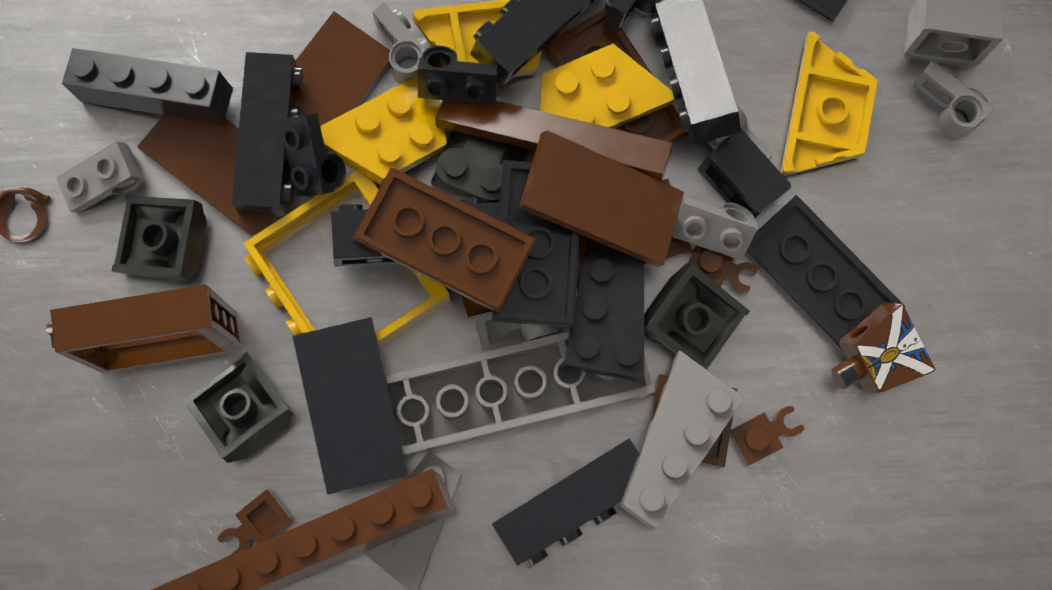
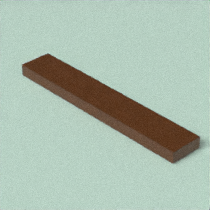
(523, 128)

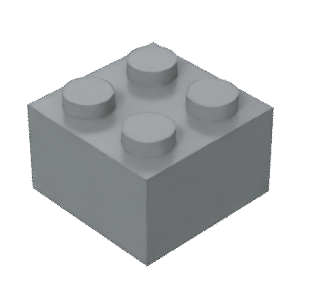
(955, 29)

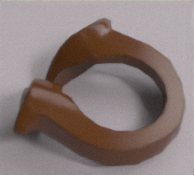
(37, 201)

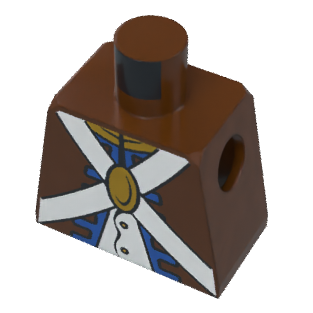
(882, 351)

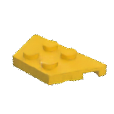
(457, 24)
(603, 89)
(828, 110)
(387, 132)

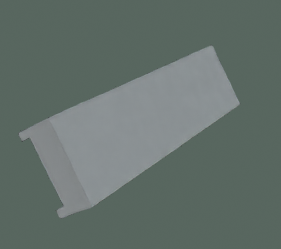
(499, 394)

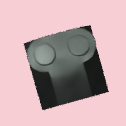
(474, 166)
(161, 238)
(693, 315)
(239, 410)

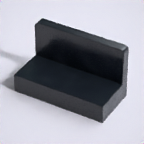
(744, 174)

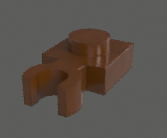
(720, 268)
(760, 436)
(260, 521)

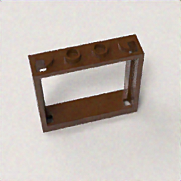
(145, 329)

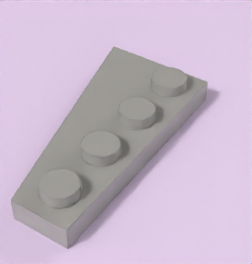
(683, 430)

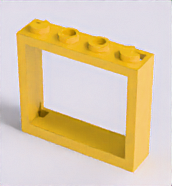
(304, 217)

